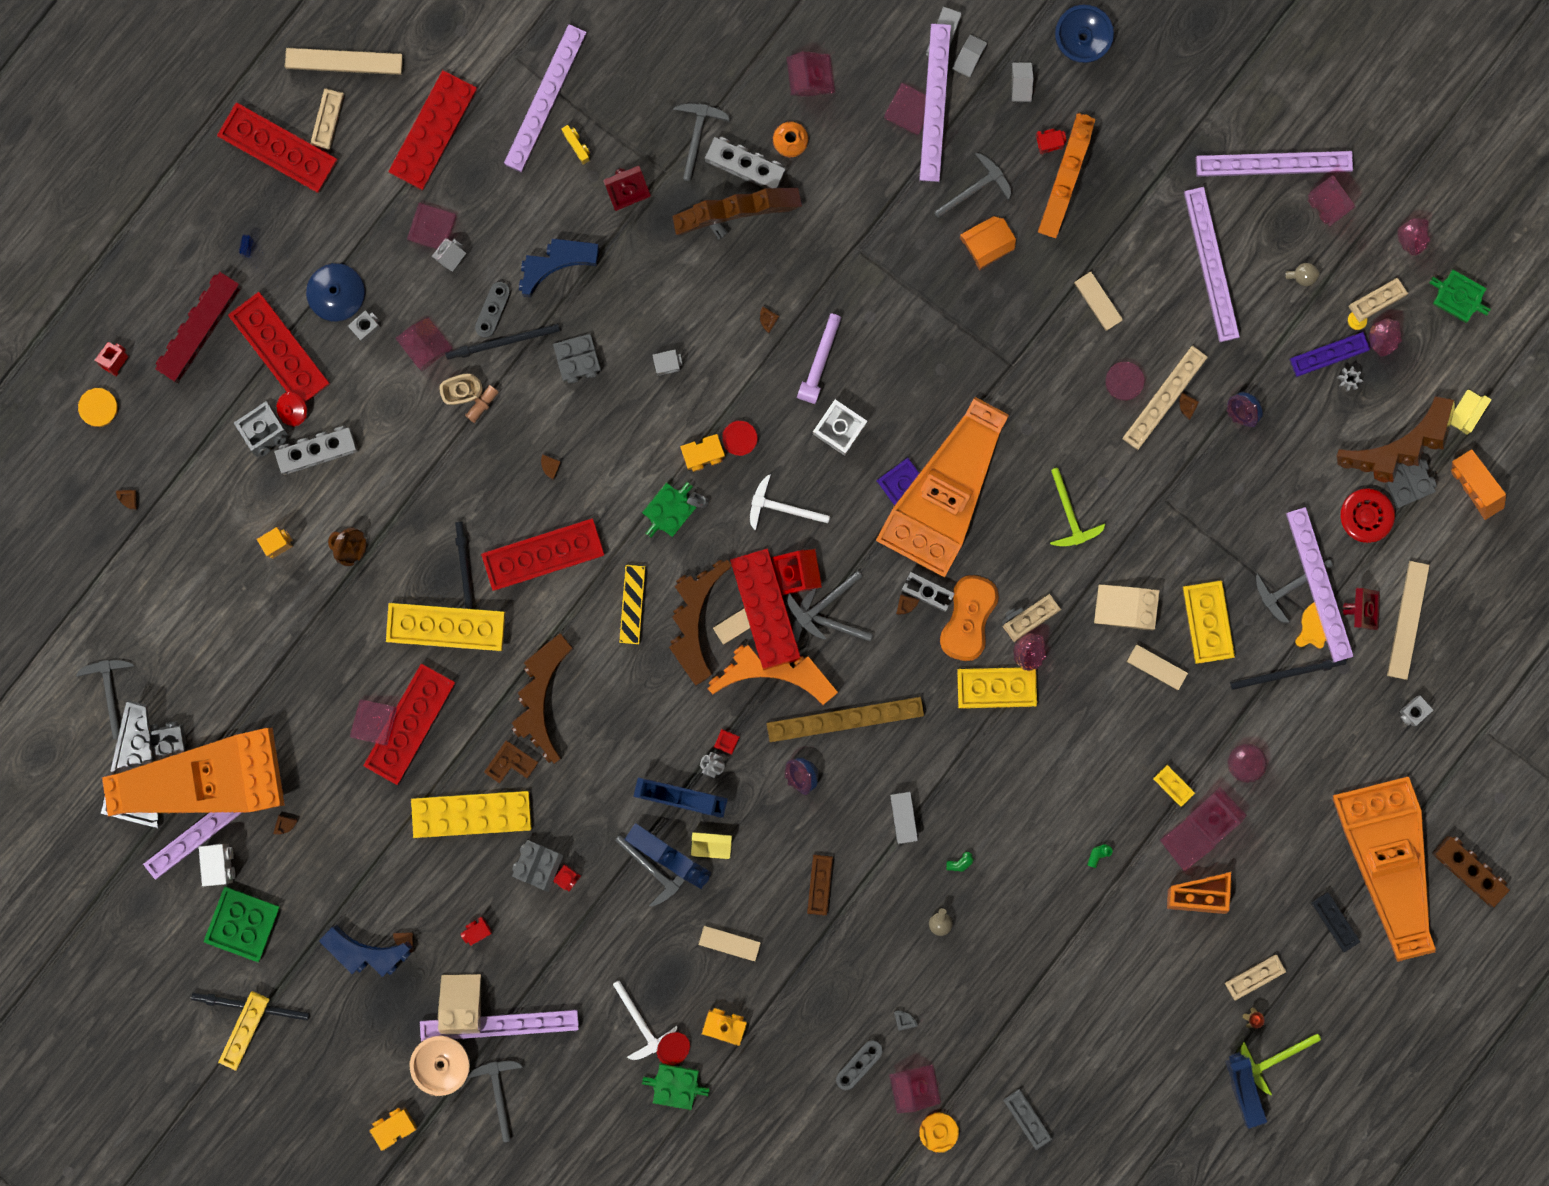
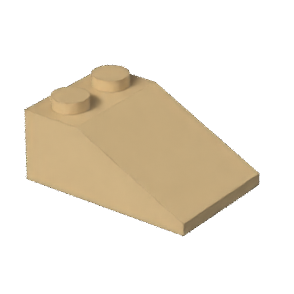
(1126, 607)
(460, 1004)

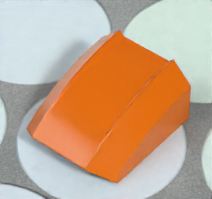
(989, 241)

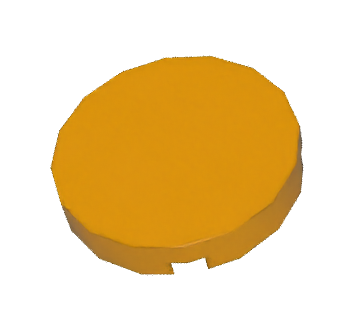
(97, 407)
(938, 1132)

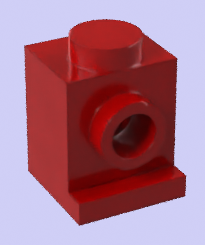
(1050, 140)
(111, 358)
(566, 878)
(476, 931)

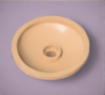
(429, 1075)

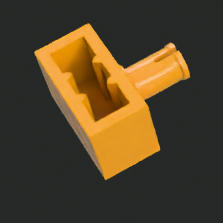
(724, 1027)

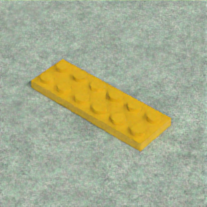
(445, 626)
(471, 814)

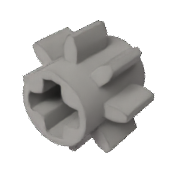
(1355, 375)
(712, 764)

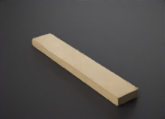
(343, 61)
(1164, 397)
(1408, 620)

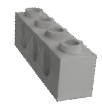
(733, 166)
(285, 453)

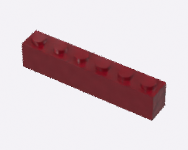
(198, 327)

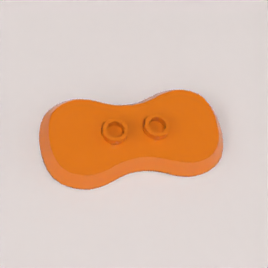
(965, 632)

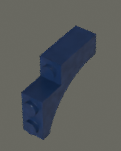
(562, 255)
(680, 797)
(668, 856)
(355, 954)
(1245, 1090)

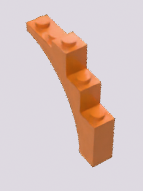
(1067, 175)
(803, 675)

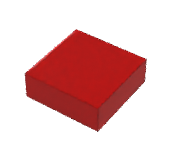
(726, 741)

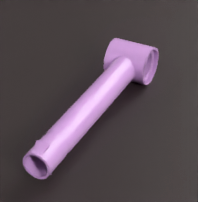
(809, 390)

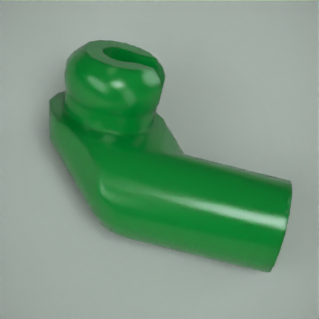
(1098, 853)
(965, 862)

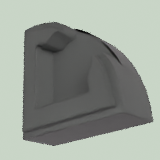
(698, 500)
(904, 1020)

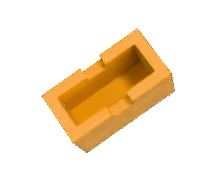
(704, 453)
(275, 542)
(398, 1124)

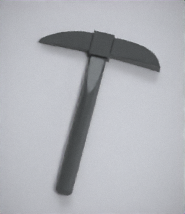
(701, 112)
(994, 174)
(1270, 599)
(804, 619)
(827, 622)
(105, 668)
(670, 886)
(493, 1069)

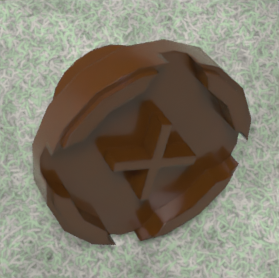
(347, 546)

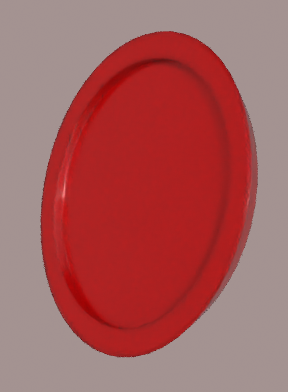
(291, 409)
(739, 438)
(673, 1048)

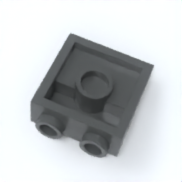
(577, 358)
(261, 430)
(1411, 484)
(167, 740)
(537, 865)

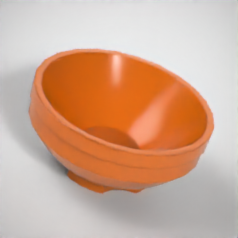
(790, 149)

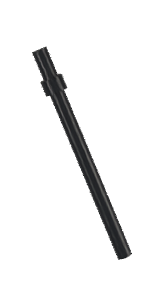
(465, 351)
(461, 542)
(1325, 665)
(212, 1000)

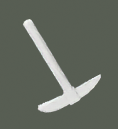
(759, 501)
(652, 1042)

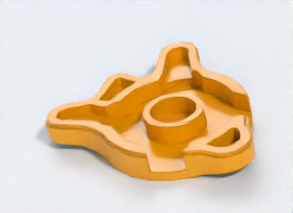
(1311, 629)

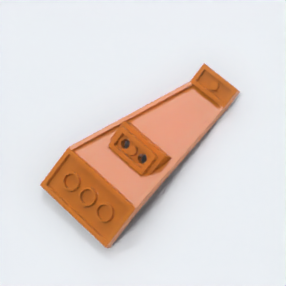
(927, 523)
(240, 773)
(1381, 824)

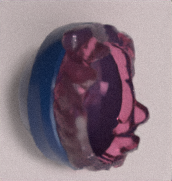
(1244, 409)
(801, 775)

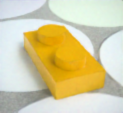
(581, 150)
(1173, 785)

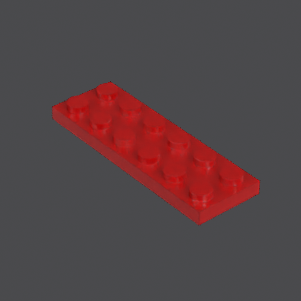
(432, 130)
(277, 147)
(278, 348)
(542, 554)
(765, 609)
(411, 723)

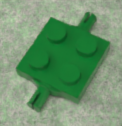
(1459, 296)
(668, 510)
(675, 1086)

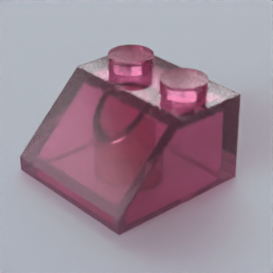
(810, 74)
(1330, 201)
(423, 343)
(1216, 816)
(914, 1089)

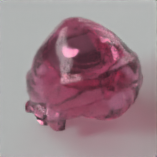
(1414, 235)
(1385, 336)
(1029, 651)

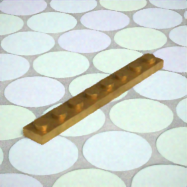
(845, 719)

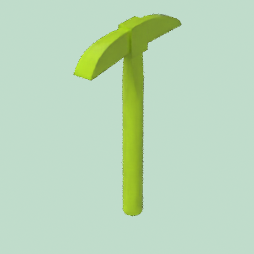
(1077, 536)
(1256, 1069)

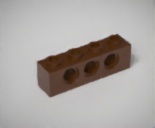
(1445, 853)

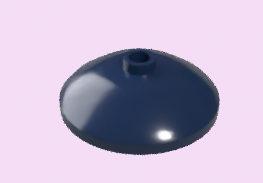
(1086, 21)
(341, 304)

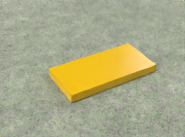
(1208, 622)
(996, 688)

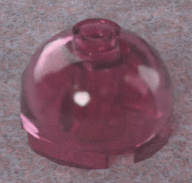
(1247, 763)

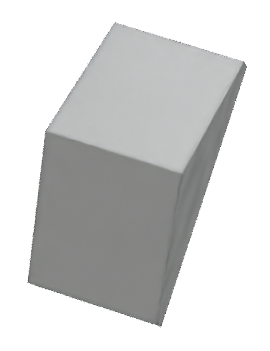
(969, 56)
(1022, 82)

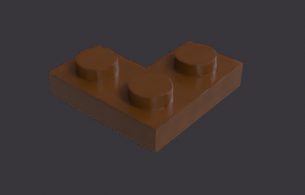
(507, 758)

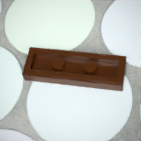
(819, 885)

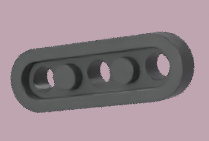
(488, 318)
(854, 1073)

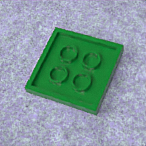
(241, 924)

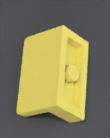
(1469, 411)
(711, 845)

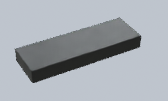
(1027, 1119)

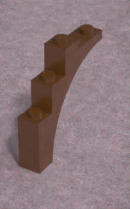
(735, 207)
(1408, 450)
(694, 593)
(542, 667)

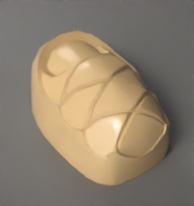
(460, 389)

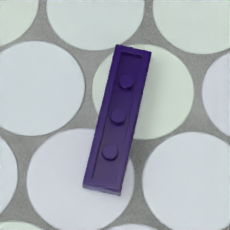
(1329, 354)

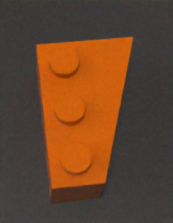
(1479, 484)
(1202, 895)

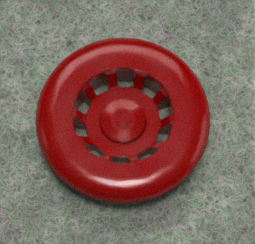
(1367, 515)

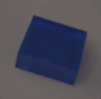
(246, 245)

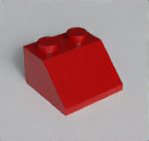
(797, 571)

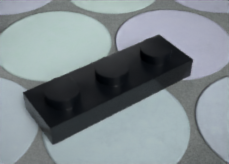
(1335, 922)

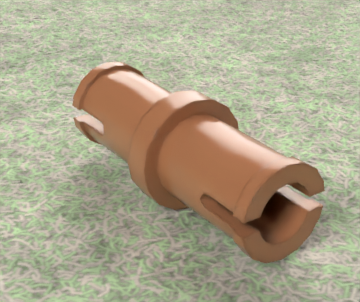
(481, 404)

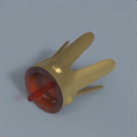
(1255, 1019)

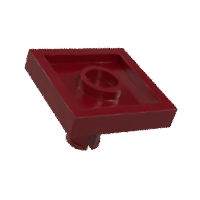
(626, 187)
(1365, 609)

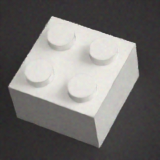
(839, 427)
(216, 864)

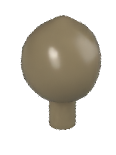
(1305, 274)
(940, 923)

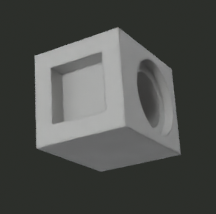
(449, 254)
(355, 326)
(667, 362)
(1421, 705)

